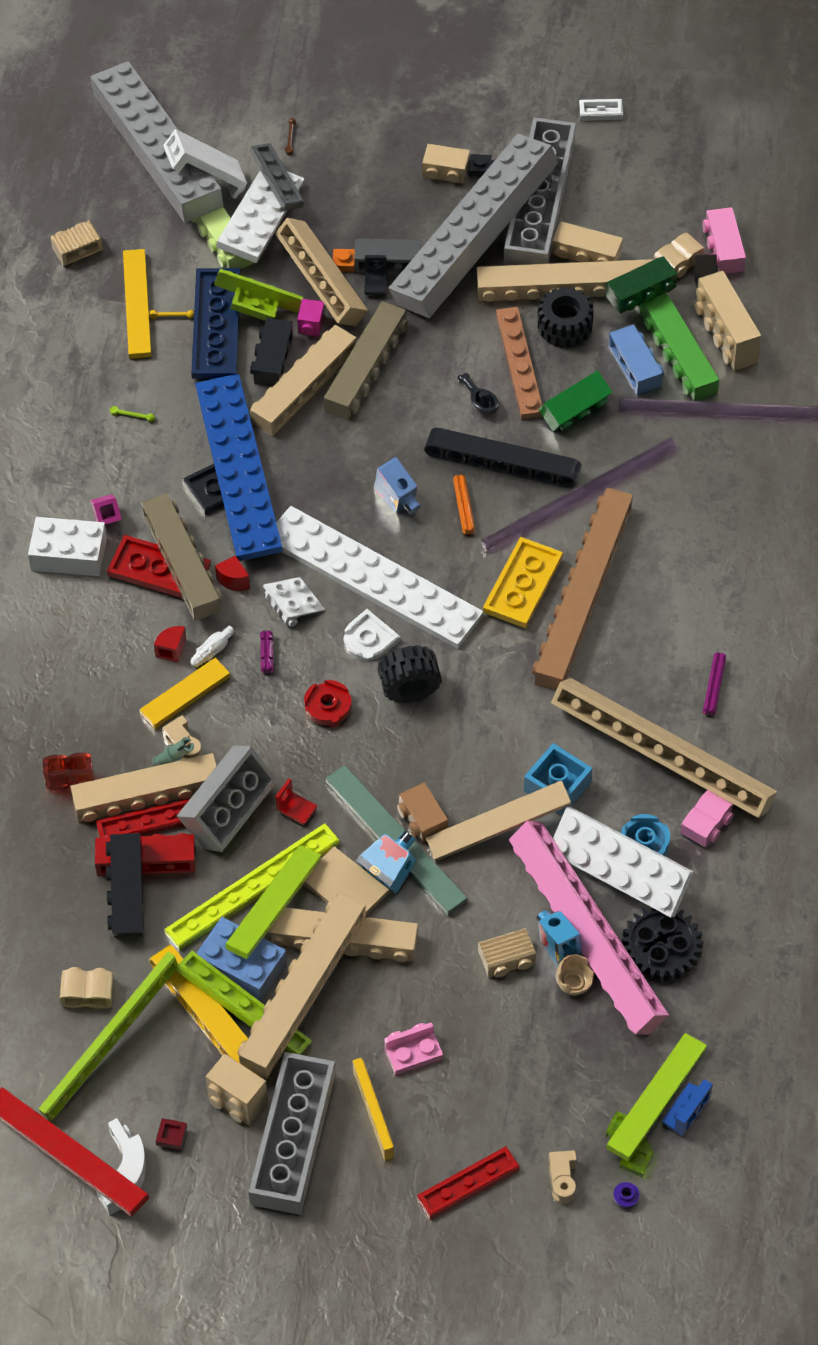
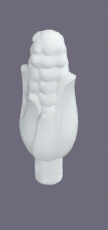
(212, 646)

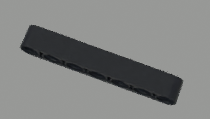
(503, 457)

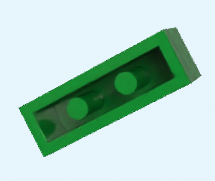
(576, 401)

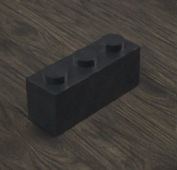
(272, 351)

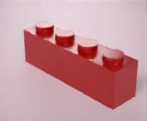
(159, 854)

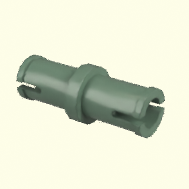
(174, 752)

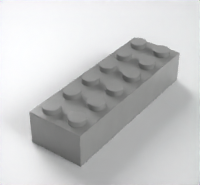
(292, 1133)

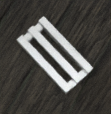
(596, 109)

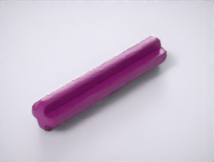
(714, 684)

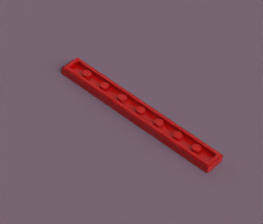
(71, 1154)

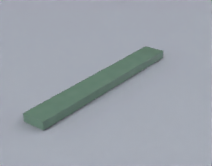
(380, 822)

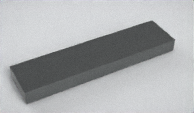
(277, 176)

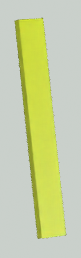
(244, 890)

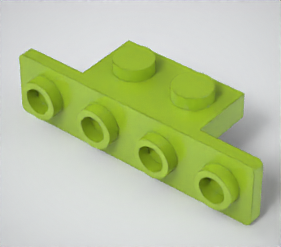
(256, 297)

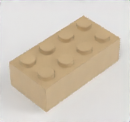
(727, 321)

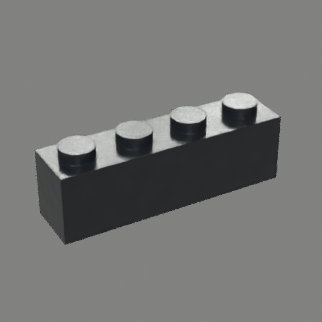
(126, 885)

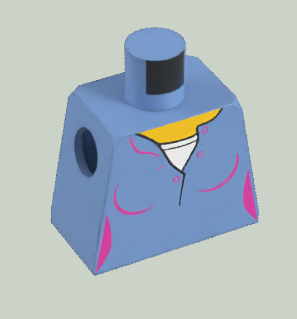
(396, 487)

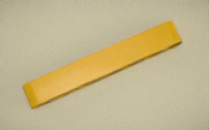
(204, 1010)

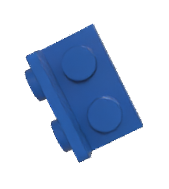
(688, 1107)

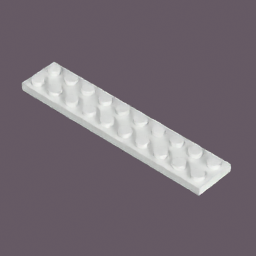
(377, 578)

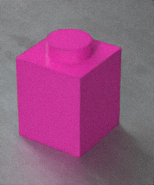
(311, 317)
(106, 509)

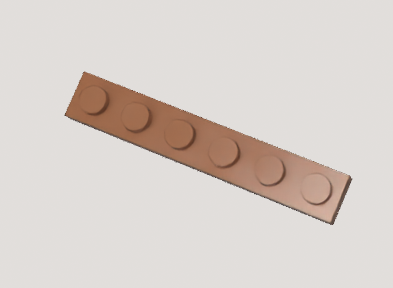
(519, 362)

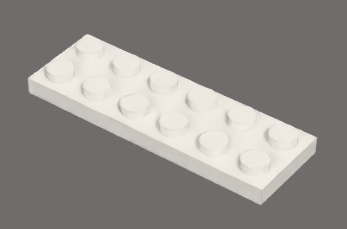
(254, 220)
(622, 862)

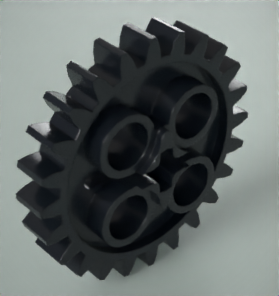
(663, 943)

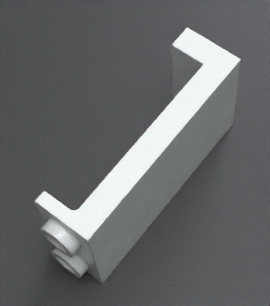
(186, 149)

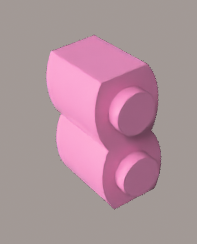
(707, 819)

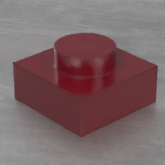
(171, 1134)

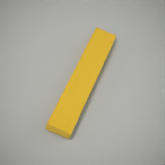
(137, 303)

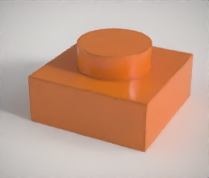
(344, 259)

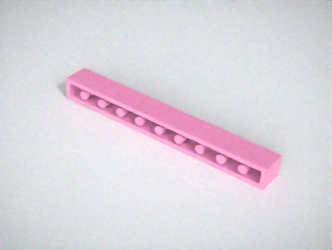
(598, 941)

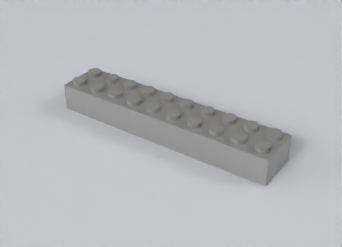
(146, 130)
(473, 225)

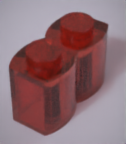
(65, 771)

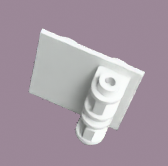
(292, 599)

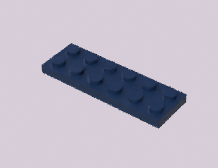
(214, 327)

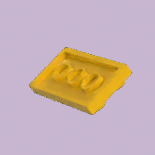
(522, 582)

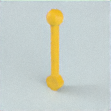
(153, 314)

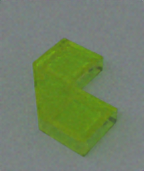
(641, 1158)

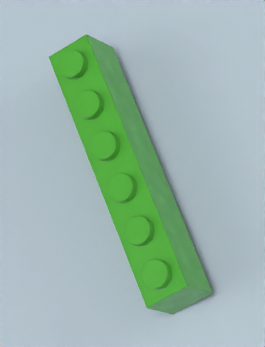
(679, 347)

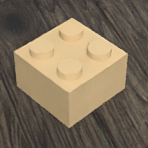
(236, 1090)

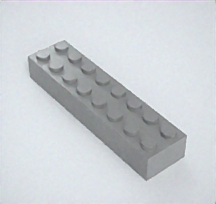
(536, 222)

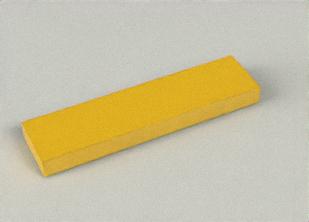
(184, 693)
(373, 1109)

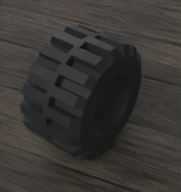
(563, 330)
(409, 674)

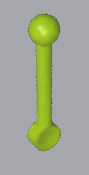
(115, 411)

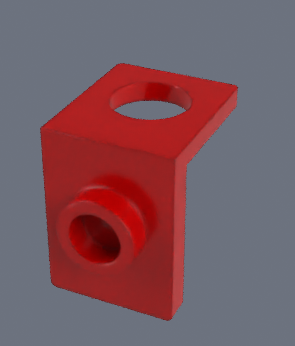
(293, 804)

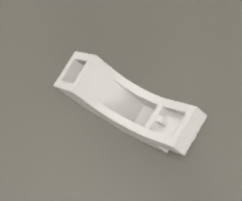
(133, 1162)

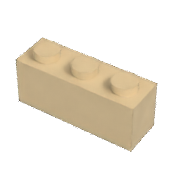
(585, 244)

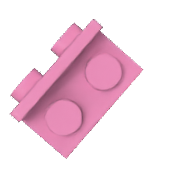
(412, 1048)

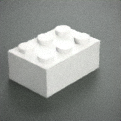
(67, 546)

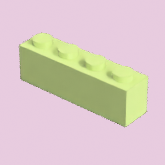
(211, 227)

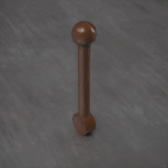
(289, 150)

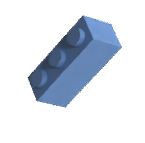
(636, 359)

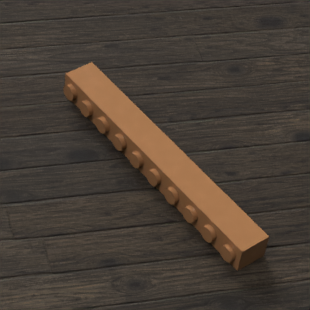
(583, 590)

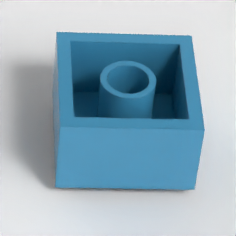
(557, 766)

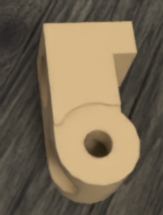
(178, 729)
(561, 1182)

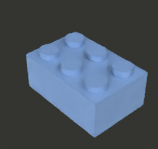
(252, 974)

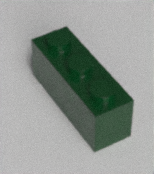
(641, 285)

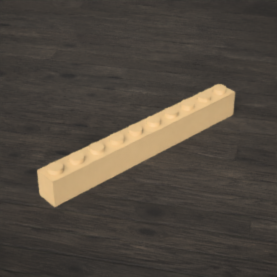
(664, 747)

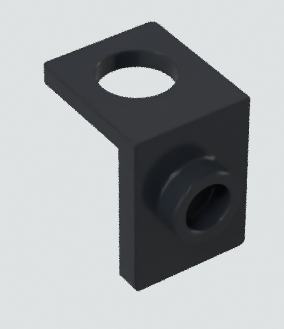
(704, 265)
(375, 275)

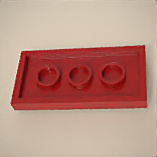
(144, 565)

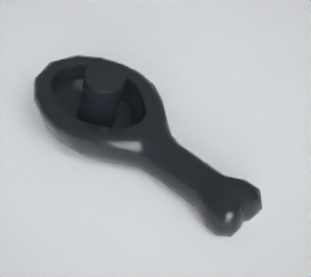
(481, 399)

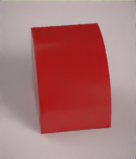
(232, 575)
(170, 643)

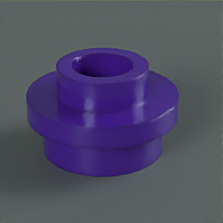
(626, 1202)

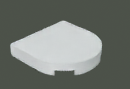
(369, 637)

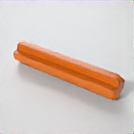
(464, 504)

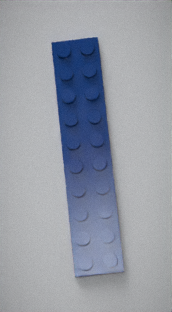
(238, 468)

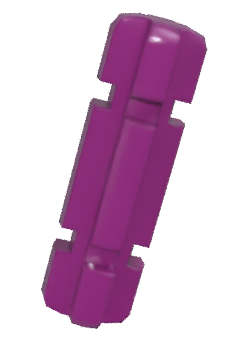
(266, 651)

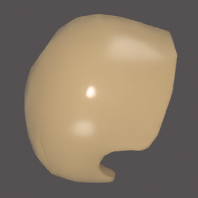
(574, 975)

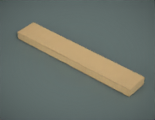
(498, 820)

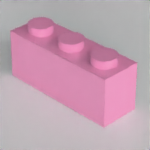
(724, 240)

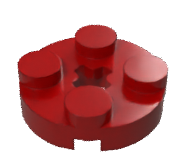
(332, 714)

